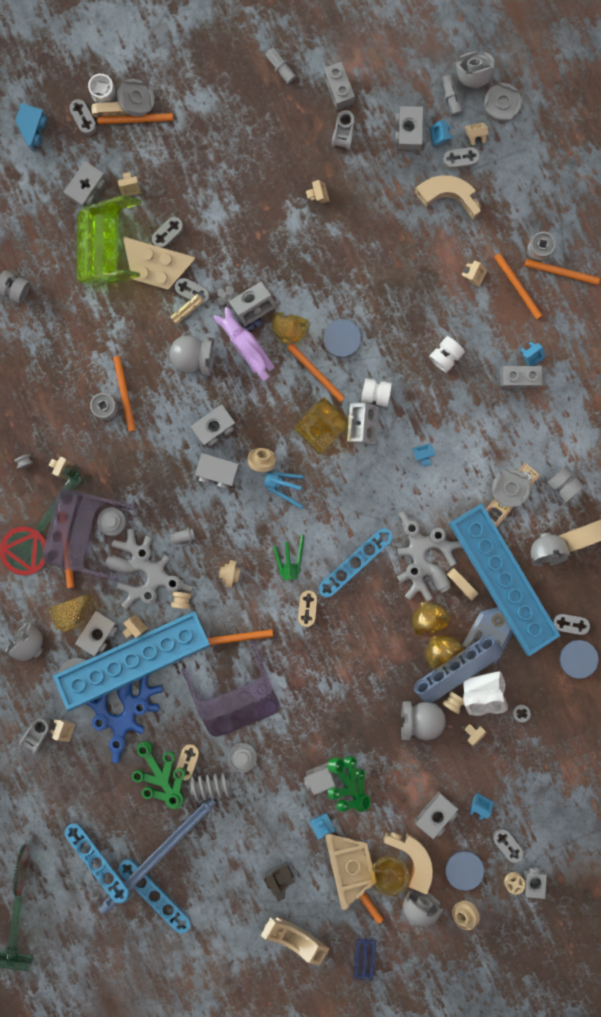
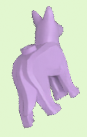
(245, 344)

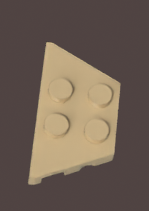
(156, 264)
(350, 867)

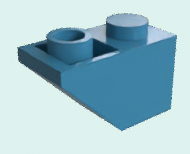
(30, 123)

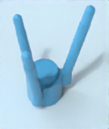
(274, 481)

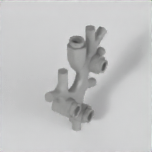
(417, 550)
(154, 571)

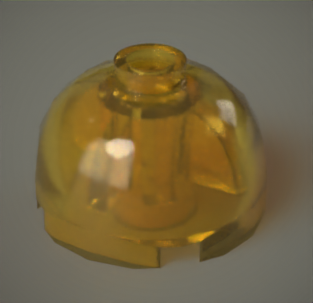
(289, 328)
(429, 617)
(441, 650)
(389, 875)

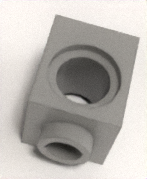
(535, 891)

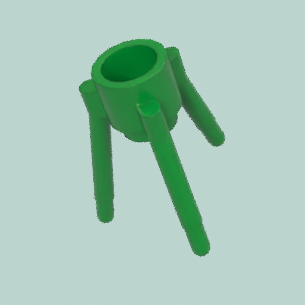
(289, 570)

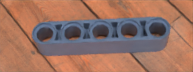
(458, 669)

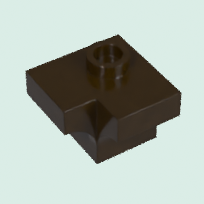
(279, 879)

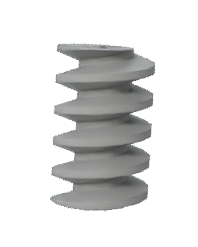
(210, 787)

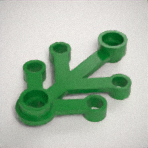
(161, 777)
(361, 800)

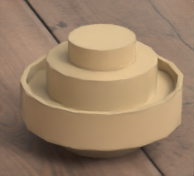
(261, 460)
(230, 574)
(465, 915)

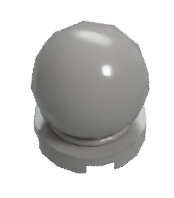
(191, 354)
(423, 720)

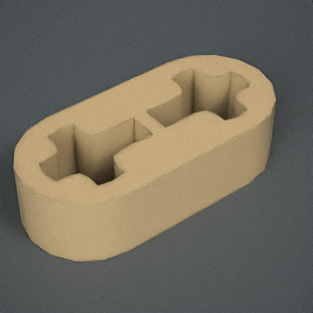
(107, 109)
(462, 584)
(302, 607)
(191, 764)

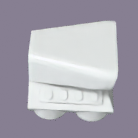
(485, 694)

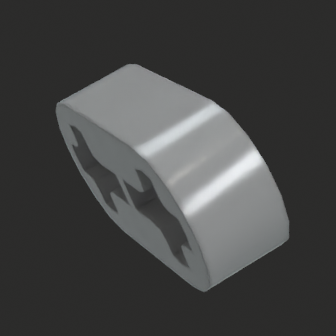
(86, 115)
(460, 153)
(171, 236)
(193, 287)
(571, 619)
(511, 842)

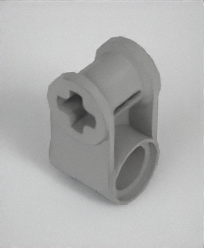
(343, 133)
(34, 736)

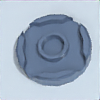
(341, 338)
(578, 659)
(464, 870)

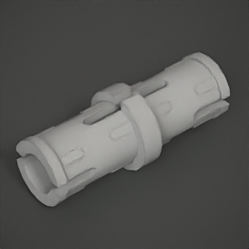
(451, 95)

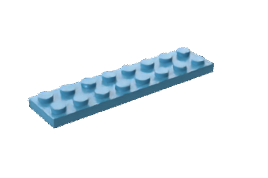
(504, 579)
(131, 661)

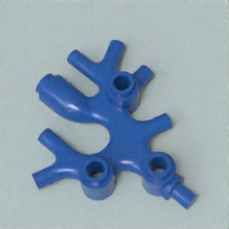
(125, 721)

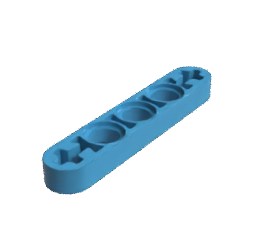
(359, 553)
(103, 870)
(159, 904)

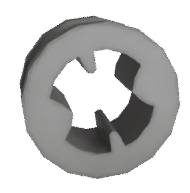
(23, 461)
(521, 707)

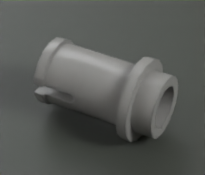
(183, 536)

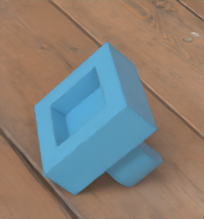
(440, 133)
(534, 354)
(423, 453)
(481, 806)
(322, 825)

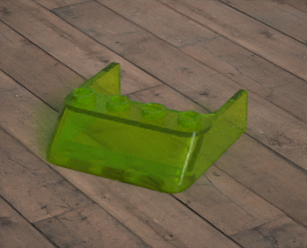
(99, 242)

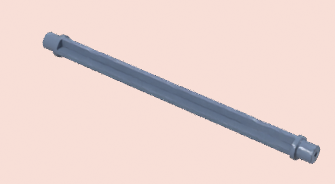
(108, 904)

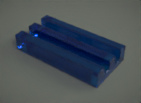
(363, 976)

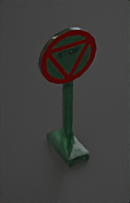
(24, 546)
(11, 958)

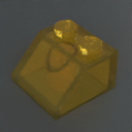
(322, 425)
(69, 613)

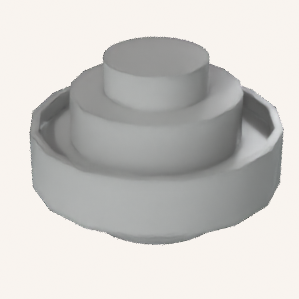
(111, 521)
(242, 757)

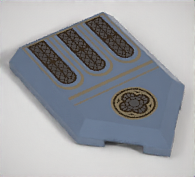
(489, 623)

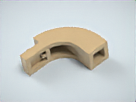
(449, 187)
(583, 536)
(422, 867)
(295, 938)

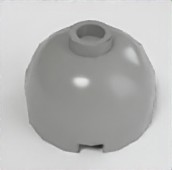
(475, 69)
(549, 549)
(26, 644)
(421, 909)

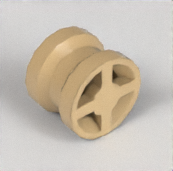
(181, 600)
(454, 702)
(517, 886)

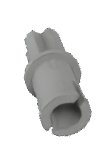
(280, 66)

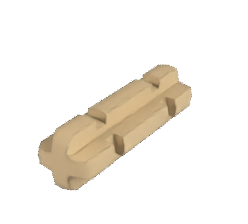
(186, 309)

